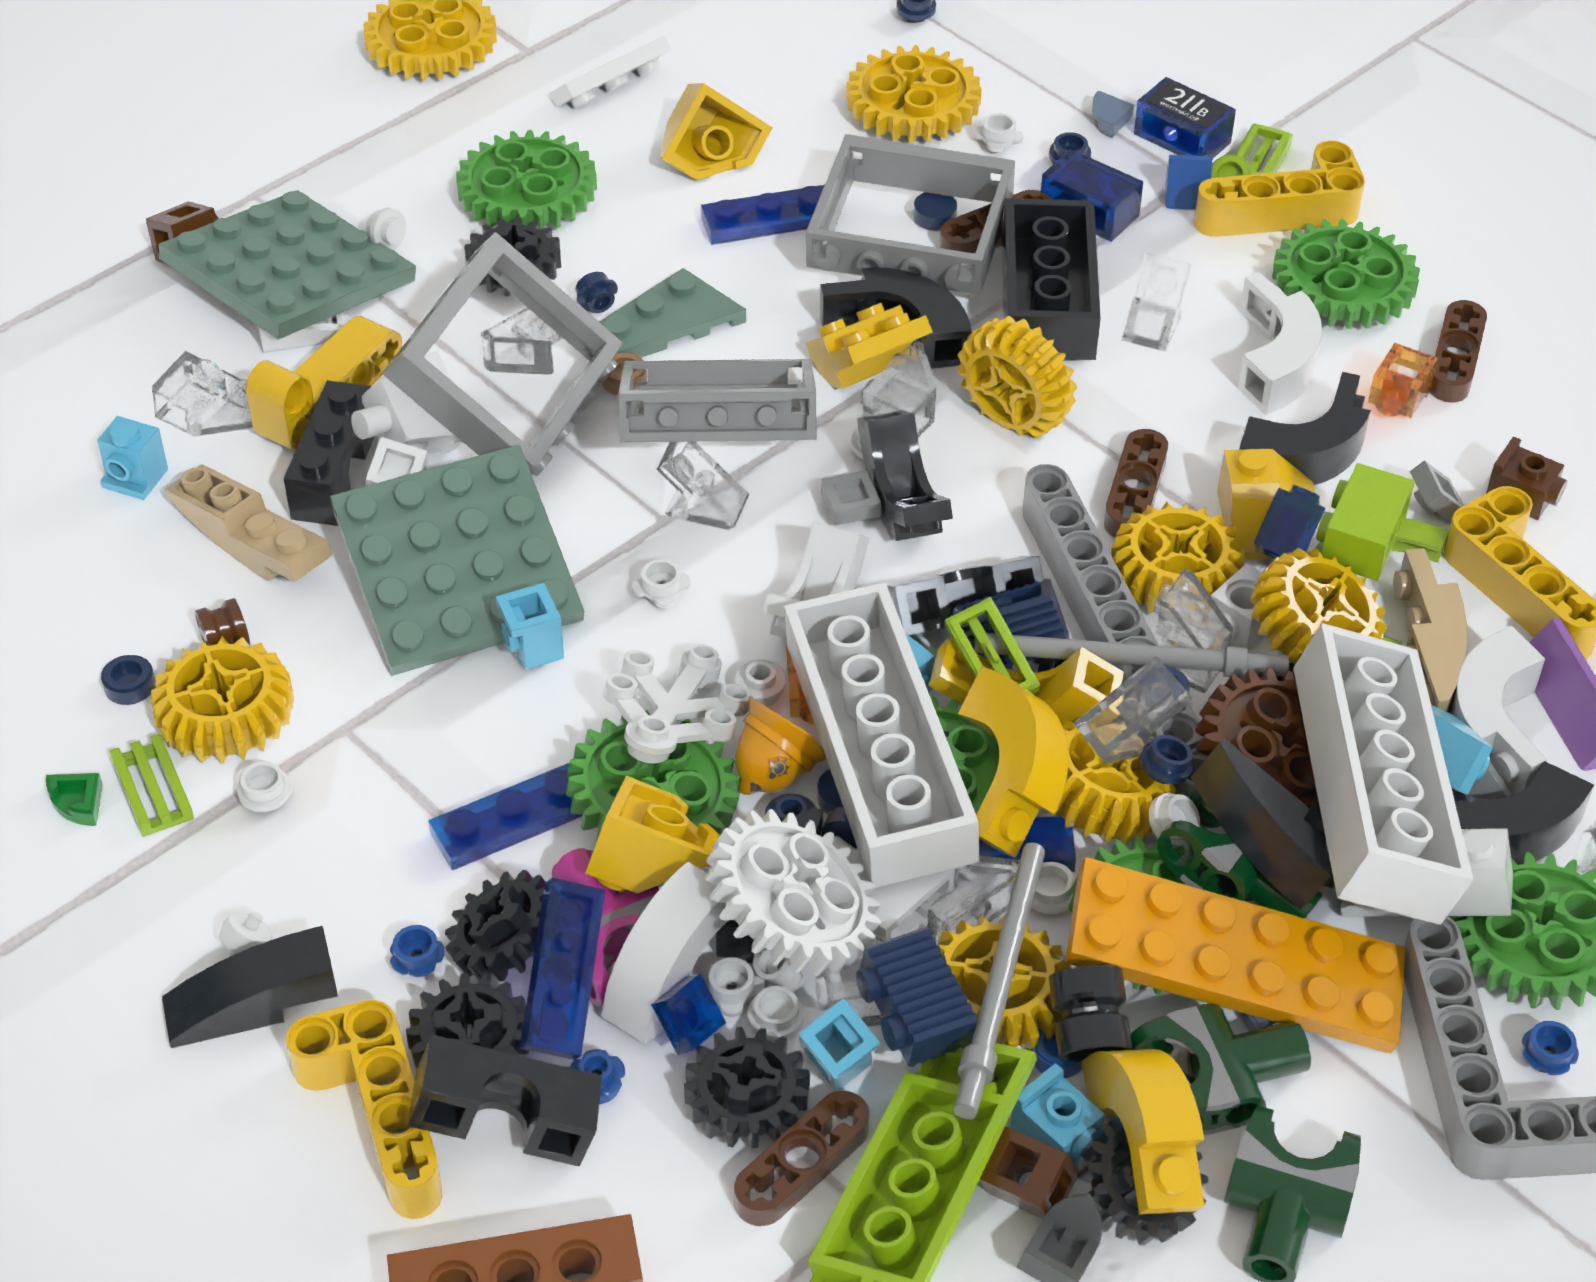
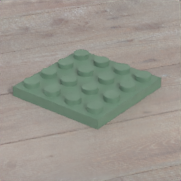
(287, 263)
(443, 548)

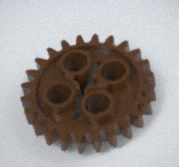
(1265, 724)

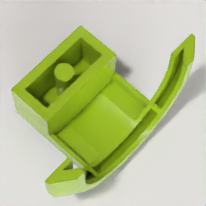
(1373, 522)

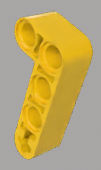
(1283, 199)
(285, 399)
(1491, 554)
(370, 1062)

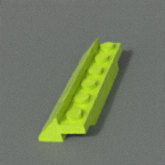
(917, 1174)

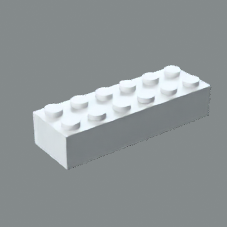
(881, 736)
(1381, 776)

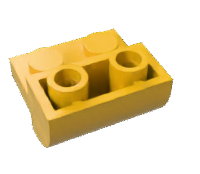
(866, 347)

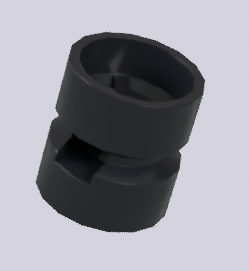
(1084, 1031)

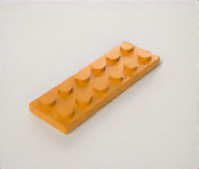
(1238, 955)

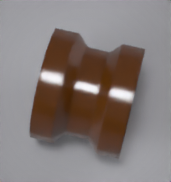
(220, 622)

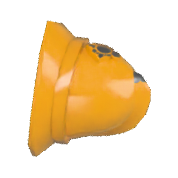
(773, 751)

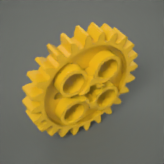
(429, 36)
(913, 93)

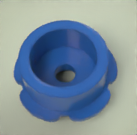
(416, 940)
(1552, 1037)
(611, 1068)

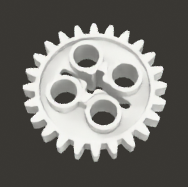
(793, 892)

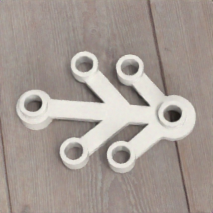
(655, 736)

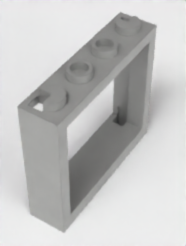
(918, 170)
(551, 304)
(717, 401)

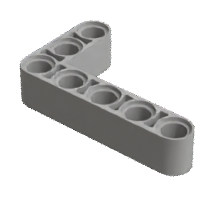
(1449, 1011)

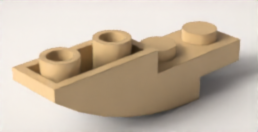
(244, 528)
(1434, 625)

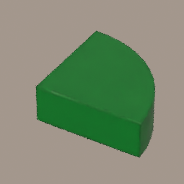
(76, 796)

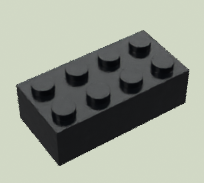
(1053, 271)

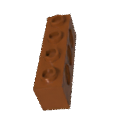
(596, 1247)

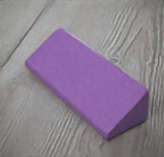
(1568, 691)

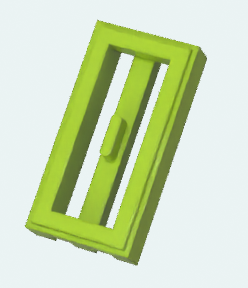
(1270, 134)
(969, 616)
(140, 756)

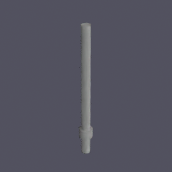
(1230, 661)
(979, 1058)

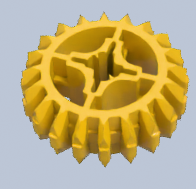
(1017, 376)
(1164, 542)
(1309, 590)
(222, 700)
(1106, 796)
(1029, 998)

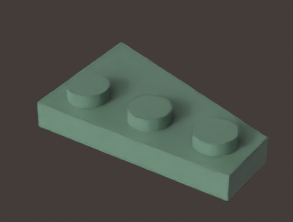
(670, 311)

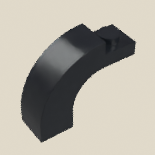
(917, 298)
(1321, 446)
(898, 474)
(1537, 817)

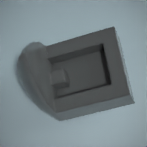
(1064, 1241)

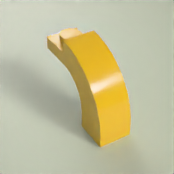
(1067, 689)
(1030, 758)
(1159, 1123)

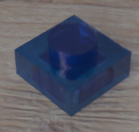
(688, 1013)

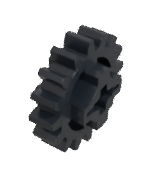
(534, 244)
(497, 926)
(492, 1012)
(752, 1082)
(1117, 1191)

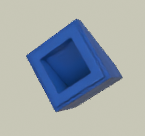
(1184, 178)

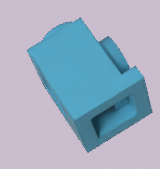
(132, 457)
(531, 625)
(839, 1044)
(1056, 1113)

